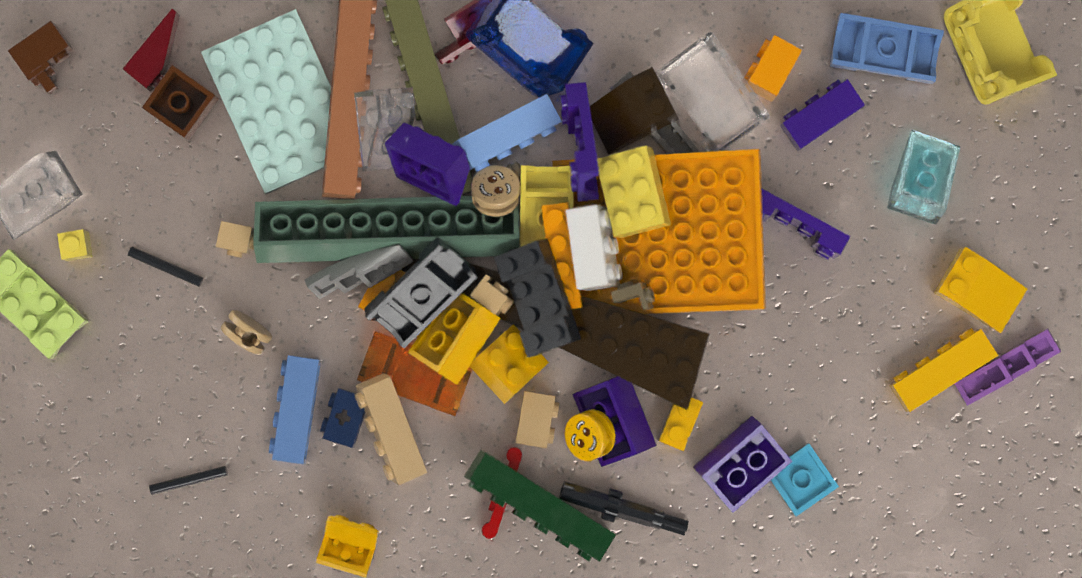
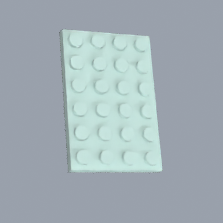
(275, 98)

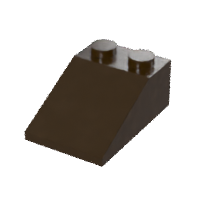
(632, 111)

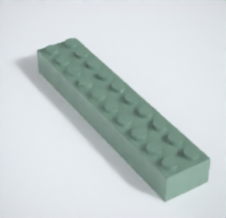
(355, 226)

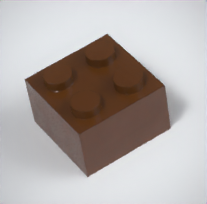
(180, 102)

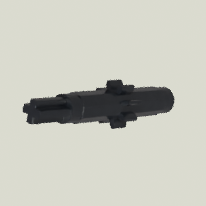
(613, 506)

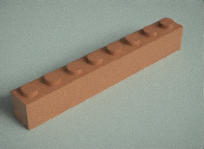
(348, 77)

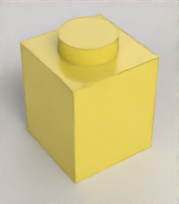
(74, 245)

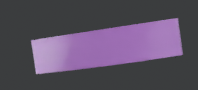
(1007, 367)

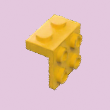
(348, 545)

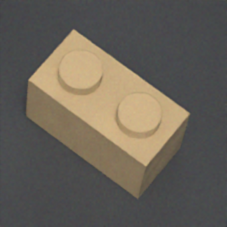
(536, 420)

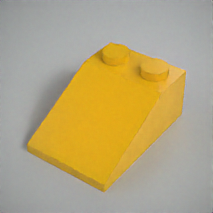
(980, 289)

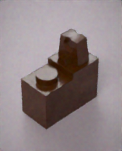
(39, 52)

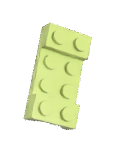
(36, 306)

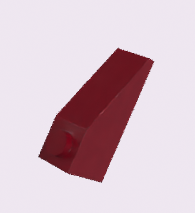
(153, 57)

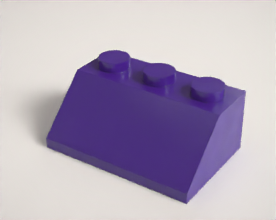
(428, 162)
(621, 405)
(742, 464)

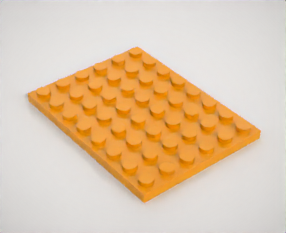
(715, 238)

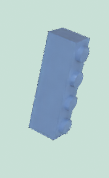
(296, 409)

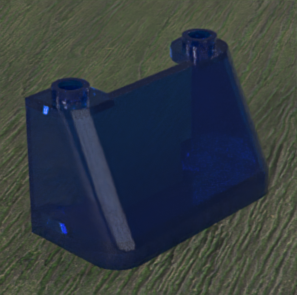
(529, 45)

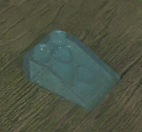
(924, 177)

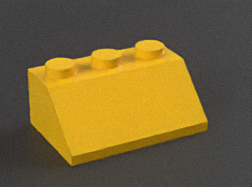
(454, 338)

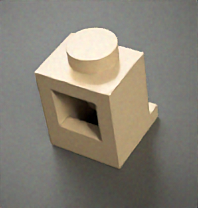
(492, 296)

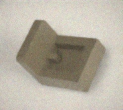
(628, 291)

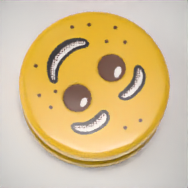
(590, 435)

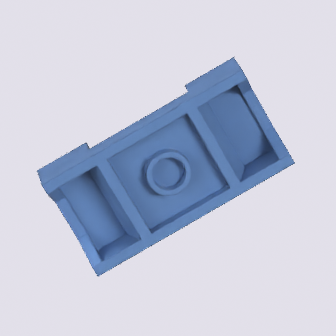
(886, 48)

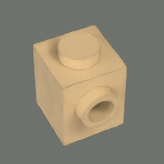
(235, 239)

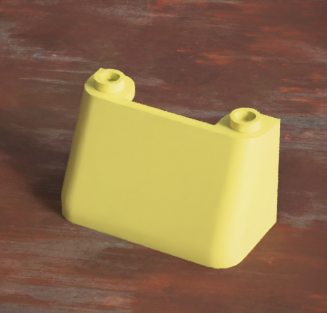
(995, 48)

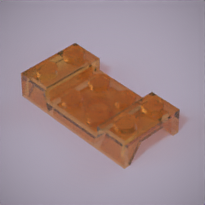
(410, 376)

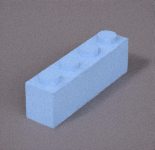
(508, 132)

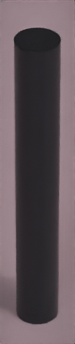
(165, 266)
(188, 480)

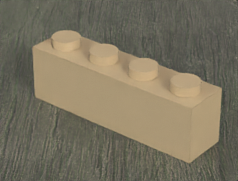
(390, 429)

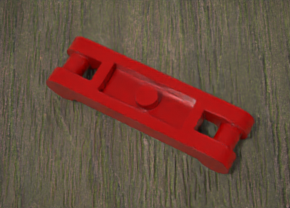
(491, 528)

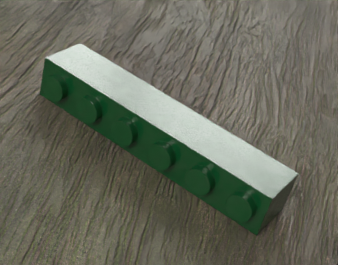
(539, 505)

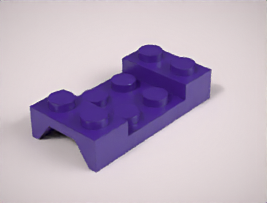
(577, 116)
(828, 240)

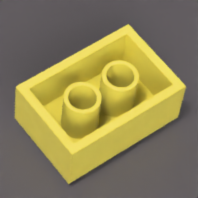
(633, 192)

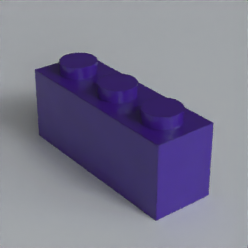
(821, 113)

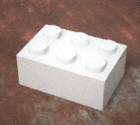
(593, 248)

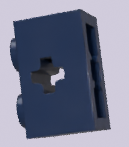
(349, 431)

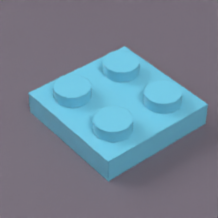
(804, 480)

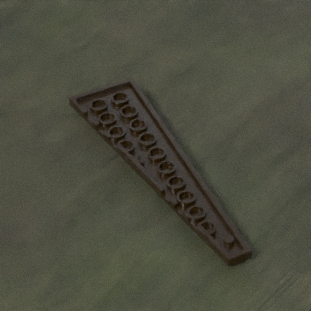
(626, 343)

